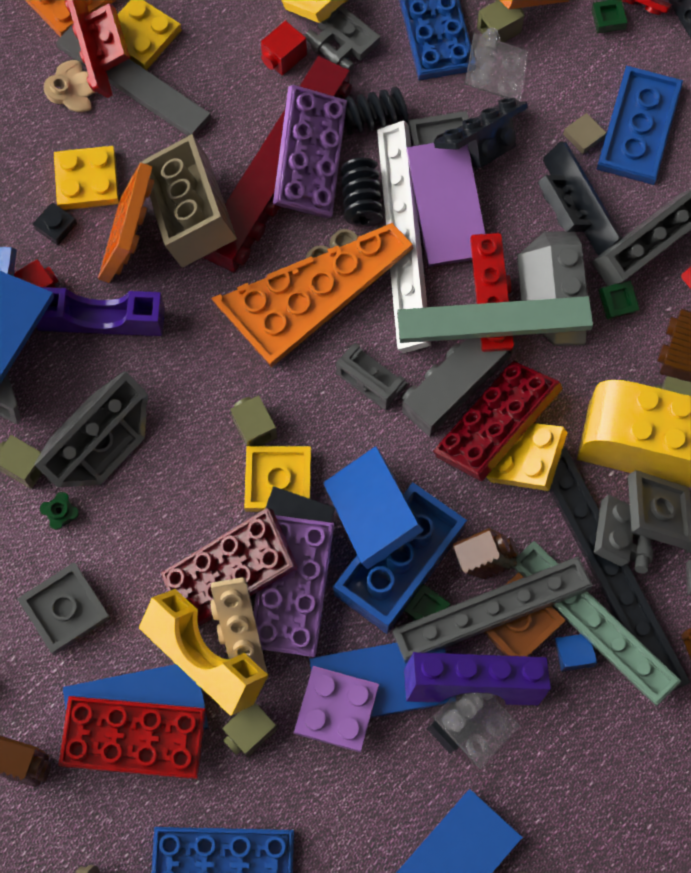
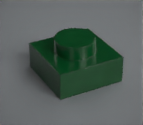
(609, 16)
(618, 300)
(425, 603)

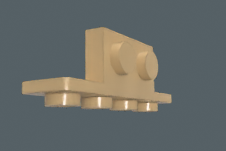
(237, 620)

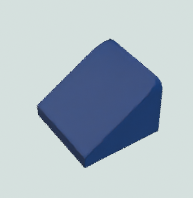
(575, 652)

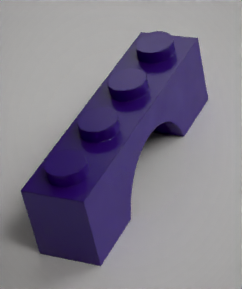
(130, 315)
(443, 675)

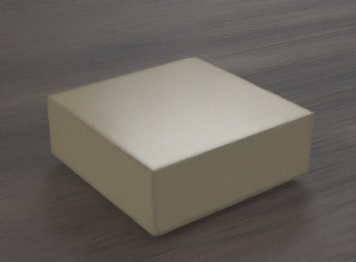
(584, 133)

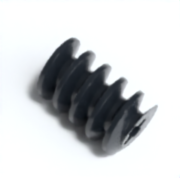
(375, 109)
(361, 192)

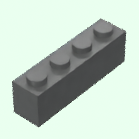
(645, 240)
(451, 383)

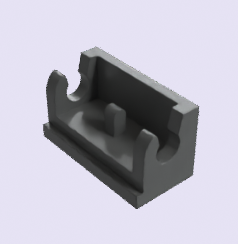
(369, 377)

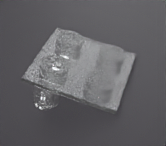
(496, 66)
(476, 724)

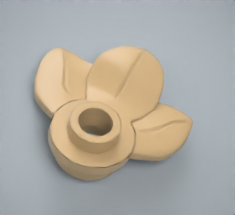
(73, 84)

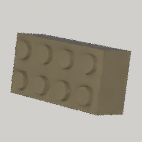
(188, 202)

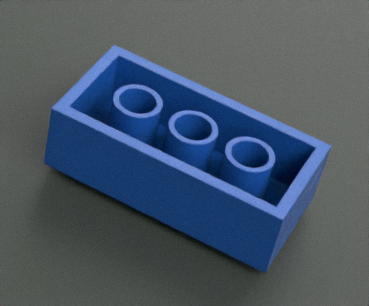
(390, 585)

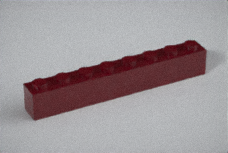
(253, 196)

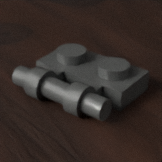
(349, 32)
(615, 536)

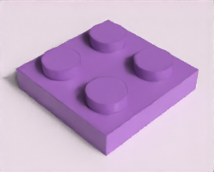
(336, 709)

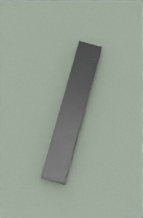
(147, 90)
(492, 609)

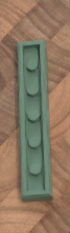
(494, 319)
(606, 633)

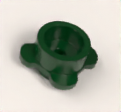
(65, 517)

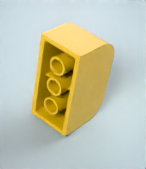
(638, 430)

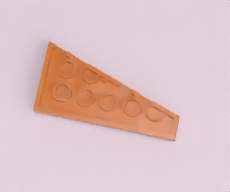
(303, 296)

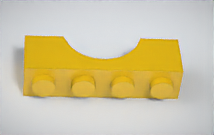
(174, 629)

